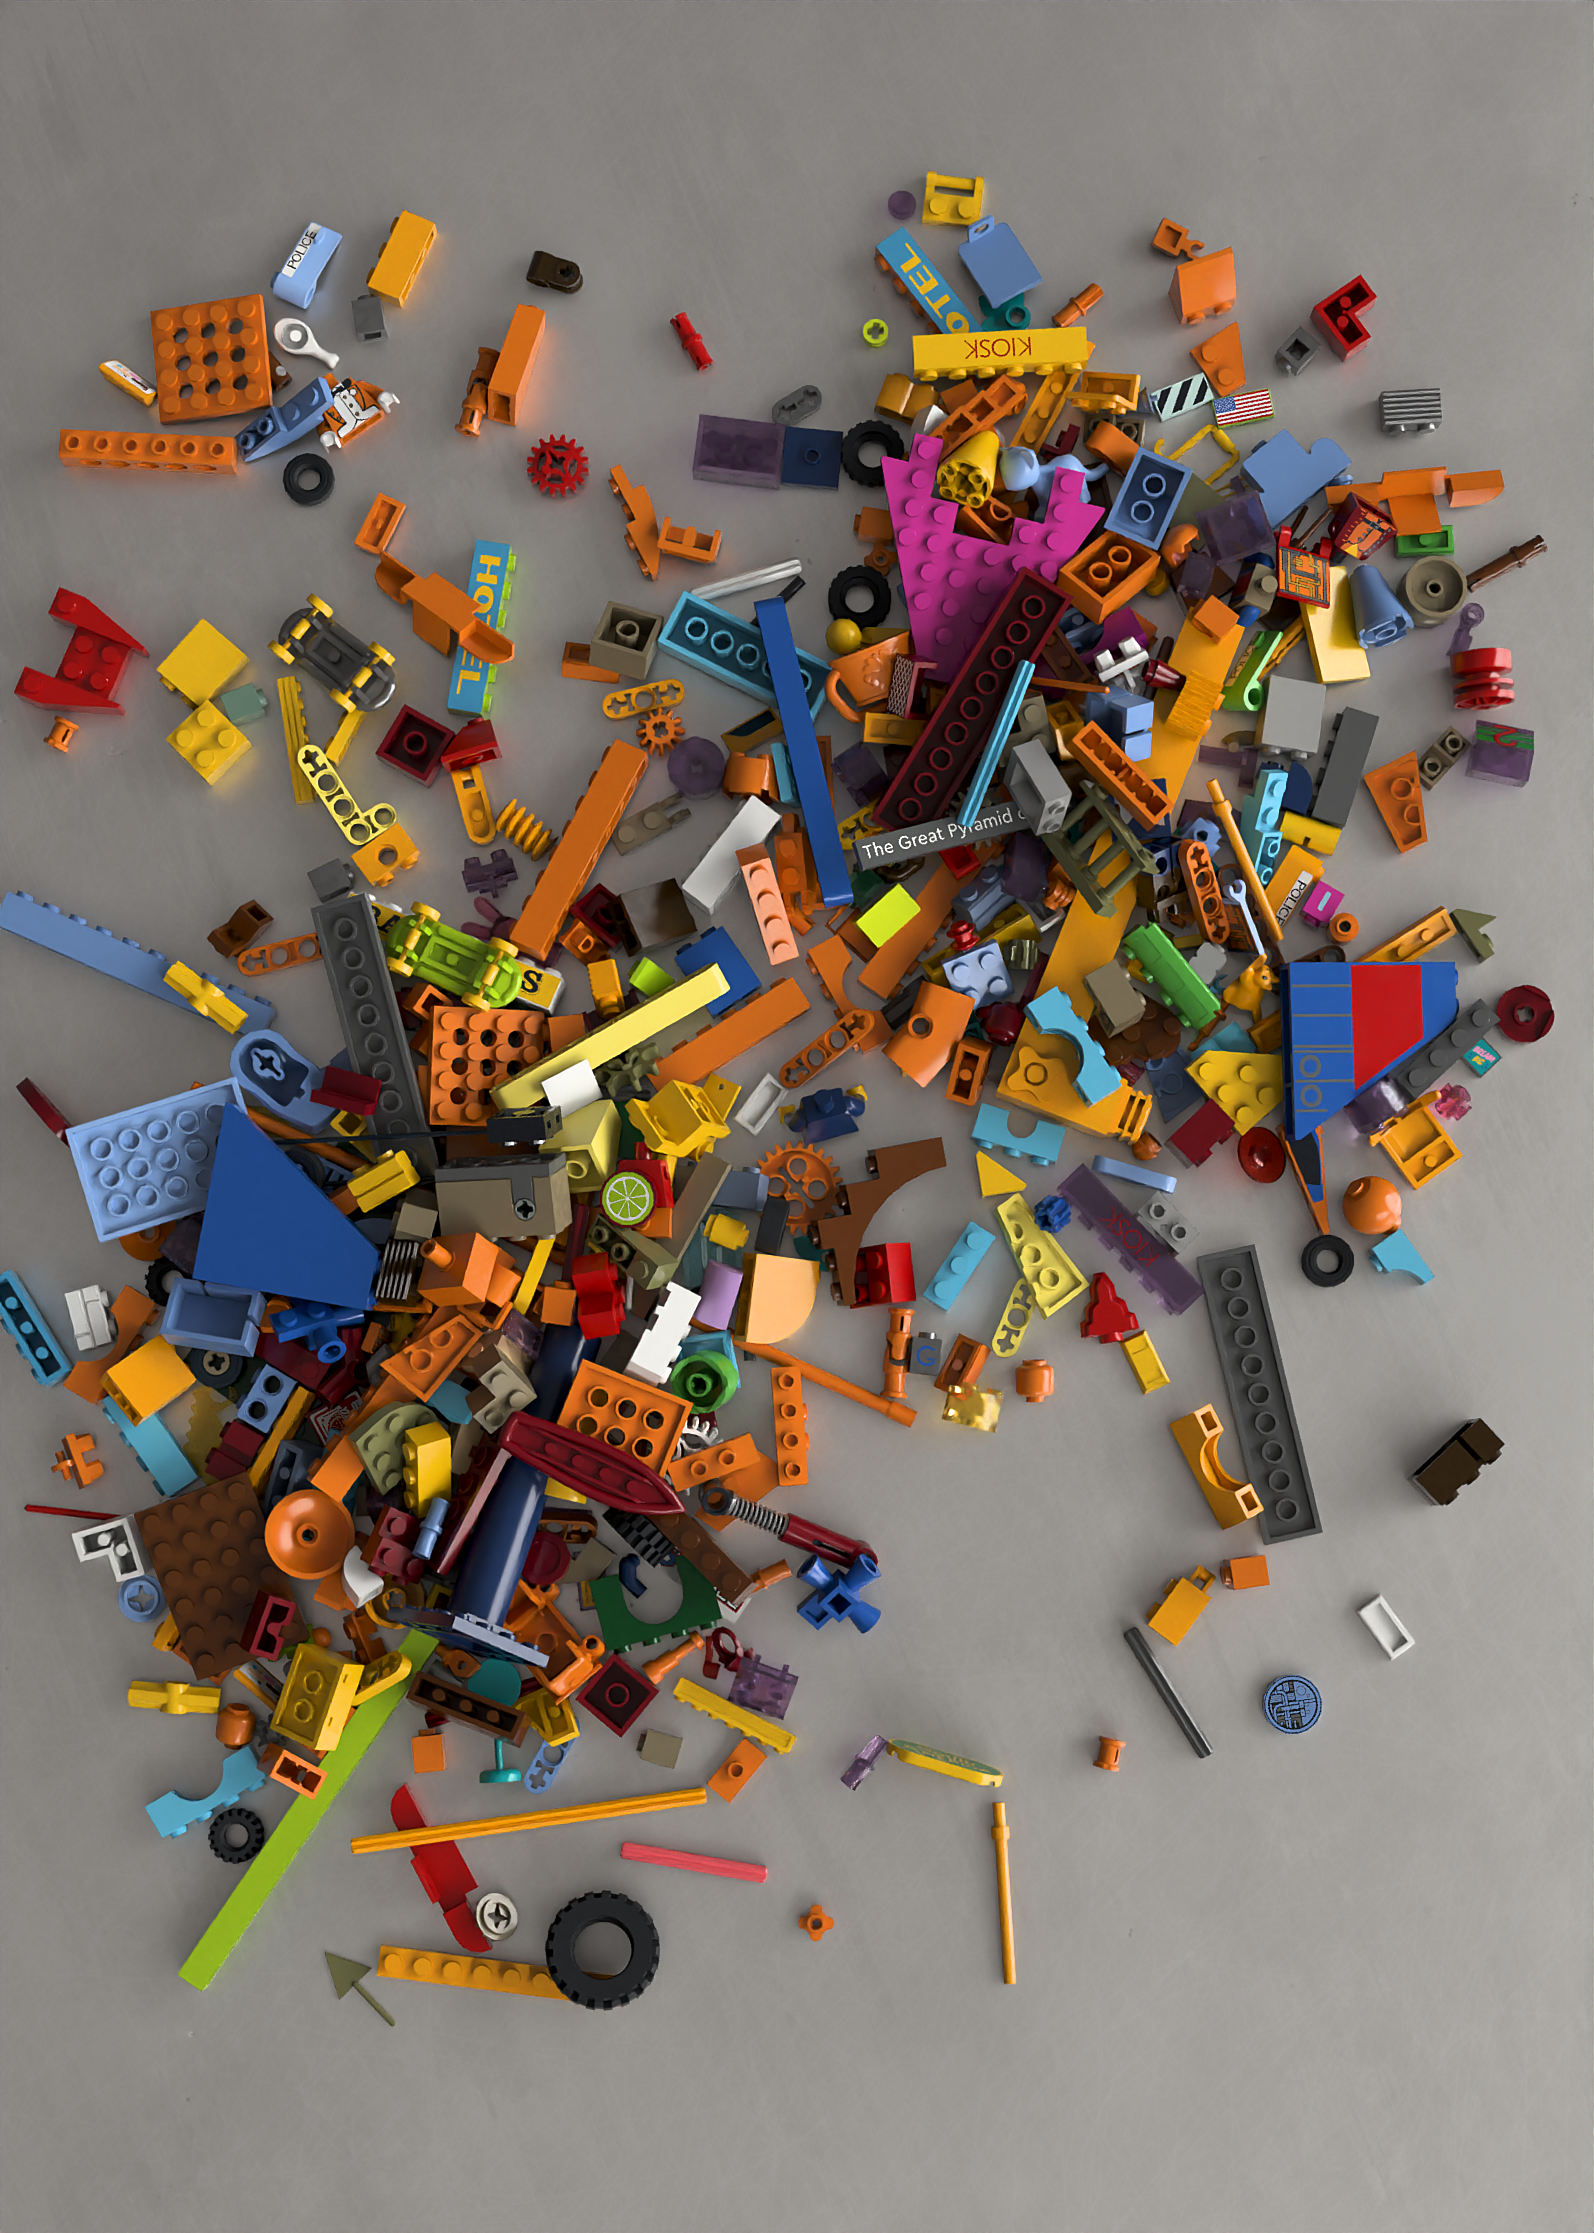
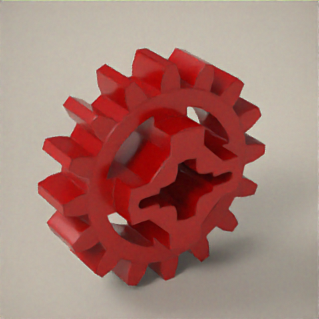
(566, 459)

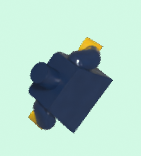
(825, 1114)

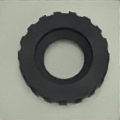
(856, 437)
(860, 576)

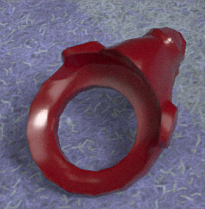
(730, 1659)

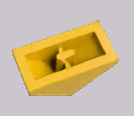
(995, 1179)

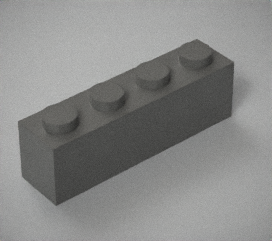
(1343, 767)
(1446, 1050)

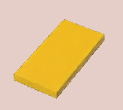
(1333, 634)

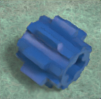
(1052, 1214)

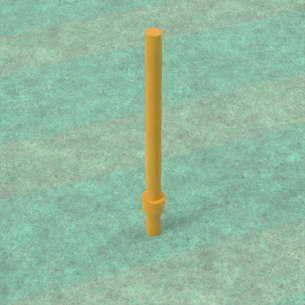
(1222, 809)
(1000, 1834)

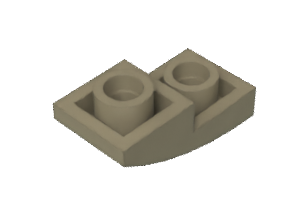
(1130, 427)
(1441, 757)

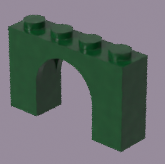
(623, 1629)

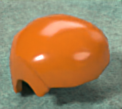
(1176, 544)

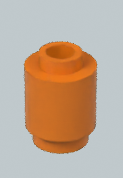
(1334, 933)

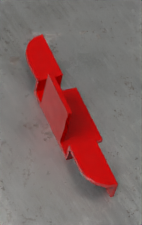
(441, 1874)

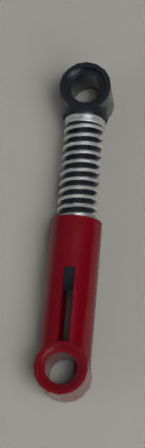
(789, 1527)

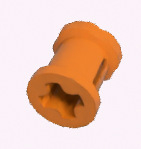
(60, 734)
(1109, 1753)

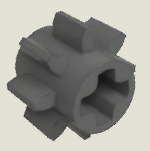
(262, 1732)

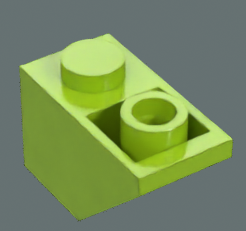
(648, 978)

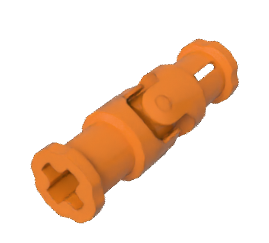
(475, 403)
(897, 1339)

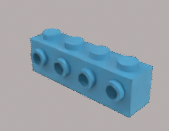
(32, 1332)

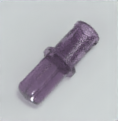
(864, 1762)

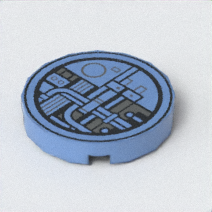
(1292, 1704)

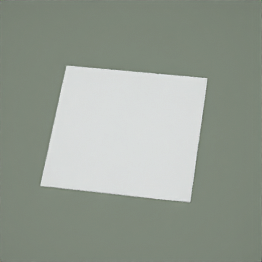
(572, 1088)

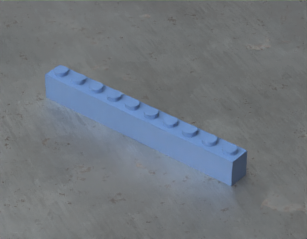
(115, 958)

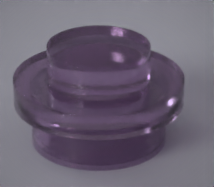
(901, 205)

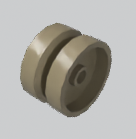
(1432, 590)

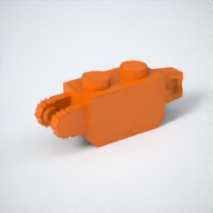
(795, 865)

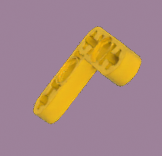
(532, 1275)

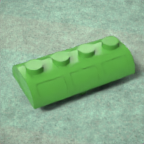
(1172, 973)

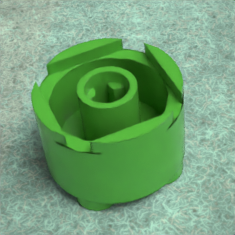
(718, 1375)

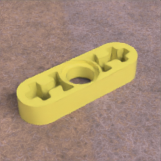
(999, 1334)

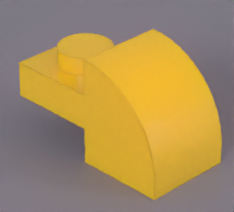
(354, 1125)

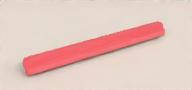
(693, 1862)

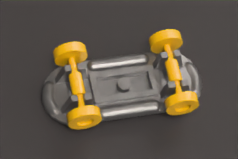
(352, 671)

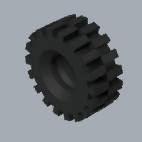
(640, 1534)

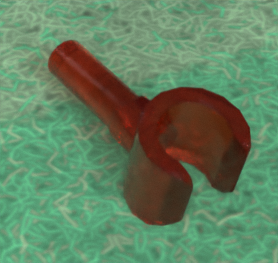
(710, 1668)

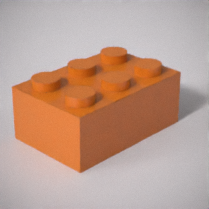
(1107, 575)

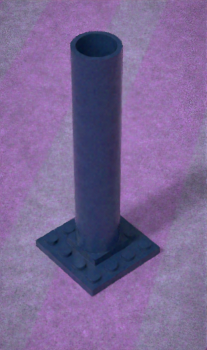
(505, 1526)

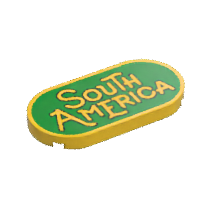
(944, 1762)

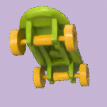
(452, 960)

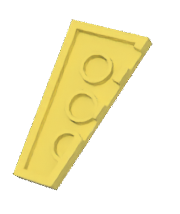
(1042, 1261)

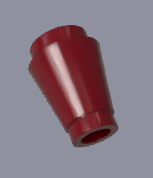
(1161, 675)

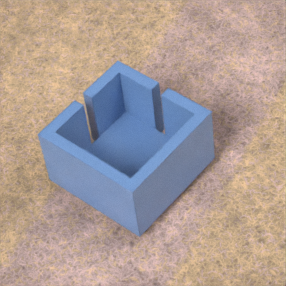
(1123, 719)

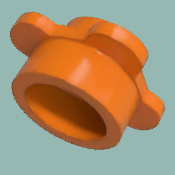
(880, 551)
(815, 1913)

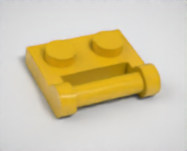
(952, 209)

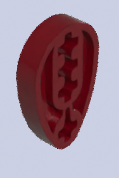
(45, 1109)

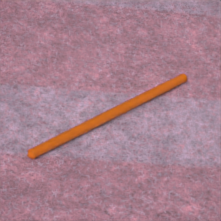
(1069, 685)

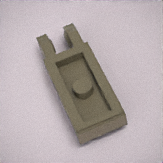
(647, 825)

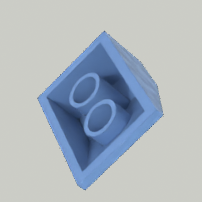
(1148, 498)

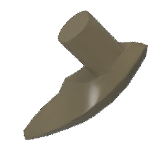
(1239, 738)

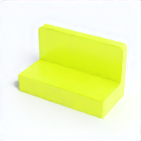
(886, 915)

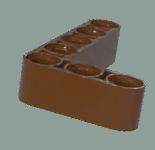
(1266, 936)

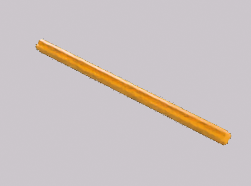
(528, 1820)

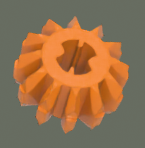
(649, 735)

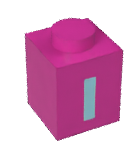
(1321, 905)

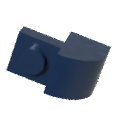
(1298, 786)

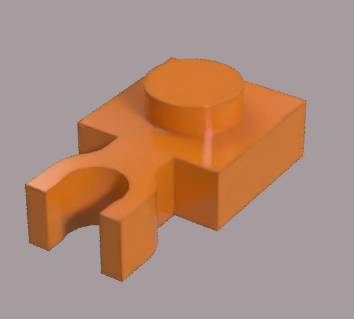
(1171, 240)

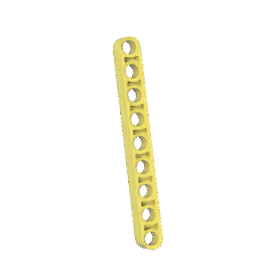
(615, 1035)

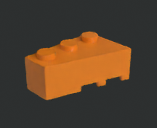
(749, 1482)

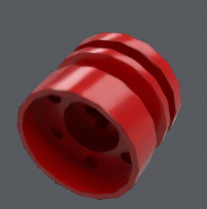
(1482, 684)

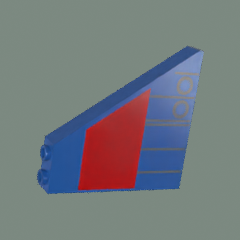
(1353, 1026)

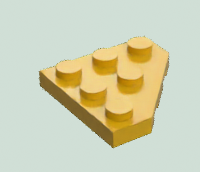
(1239, 1083)

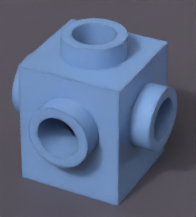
(1205, 830)

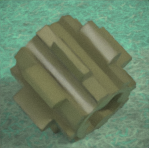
(1021, 954)

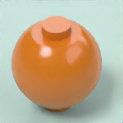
(1372, 1206)

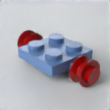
(976, 970)

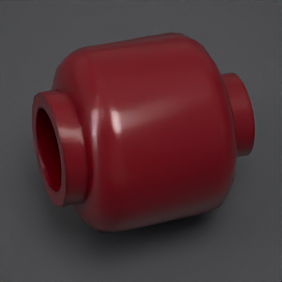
(1005, 1023)

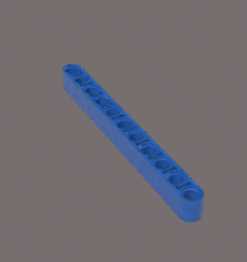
(803, 752)

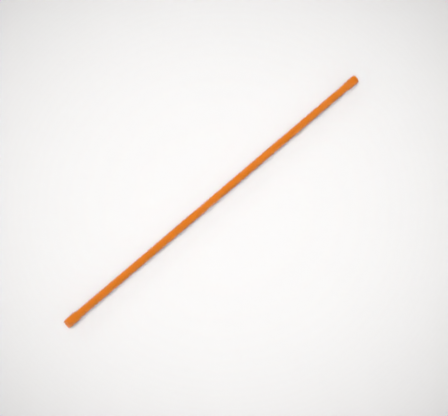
(889, 1408)

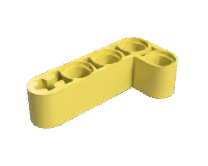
(340, 792)

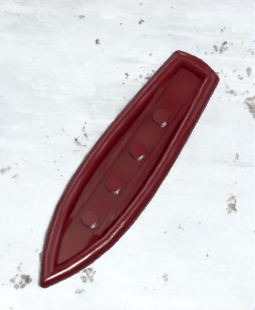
(588, 1466)

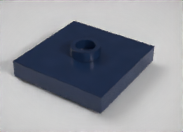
(812, 458)

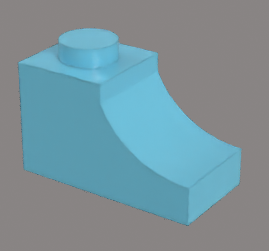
(1398, 1254)

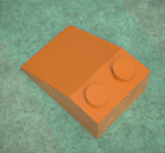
(1204, 287)

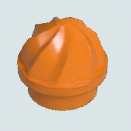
(1146, 1147)

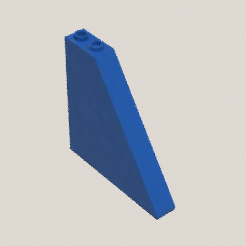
(276, 1228)

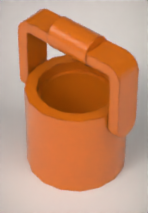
(499, 1293)

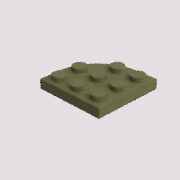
(381, 1439)

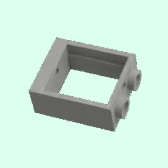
(1037, 787)
(1173, 1228)

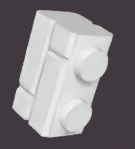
(90, 1318)

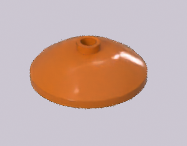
(331, 1531)

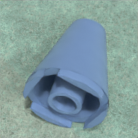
(1376, 608)

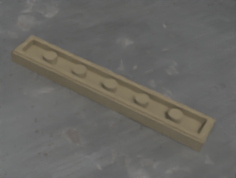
(685, 1221)

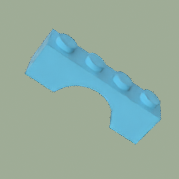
(1053, 1015)
(175, 1810)

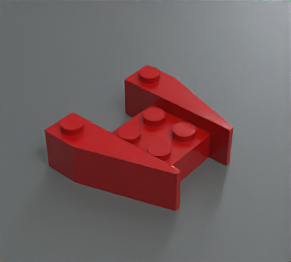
(90, 666)

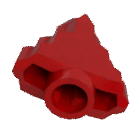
(1106, 1313)

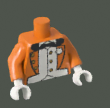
(354, 410)

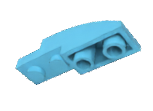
(1259, 820)

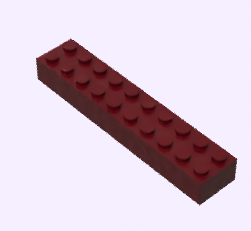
(971, 703)

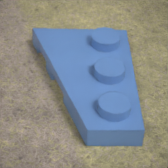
(1171, 1084)

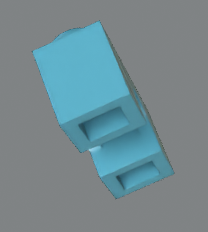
(992, 1131)
(958, 1266)

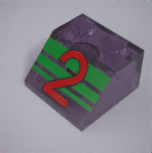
(1501, 754)

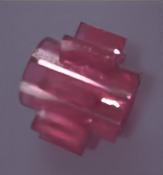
(1453, 1102)

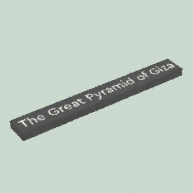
(940, 835)

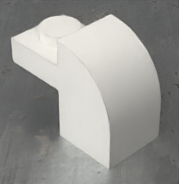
(357, 1581)

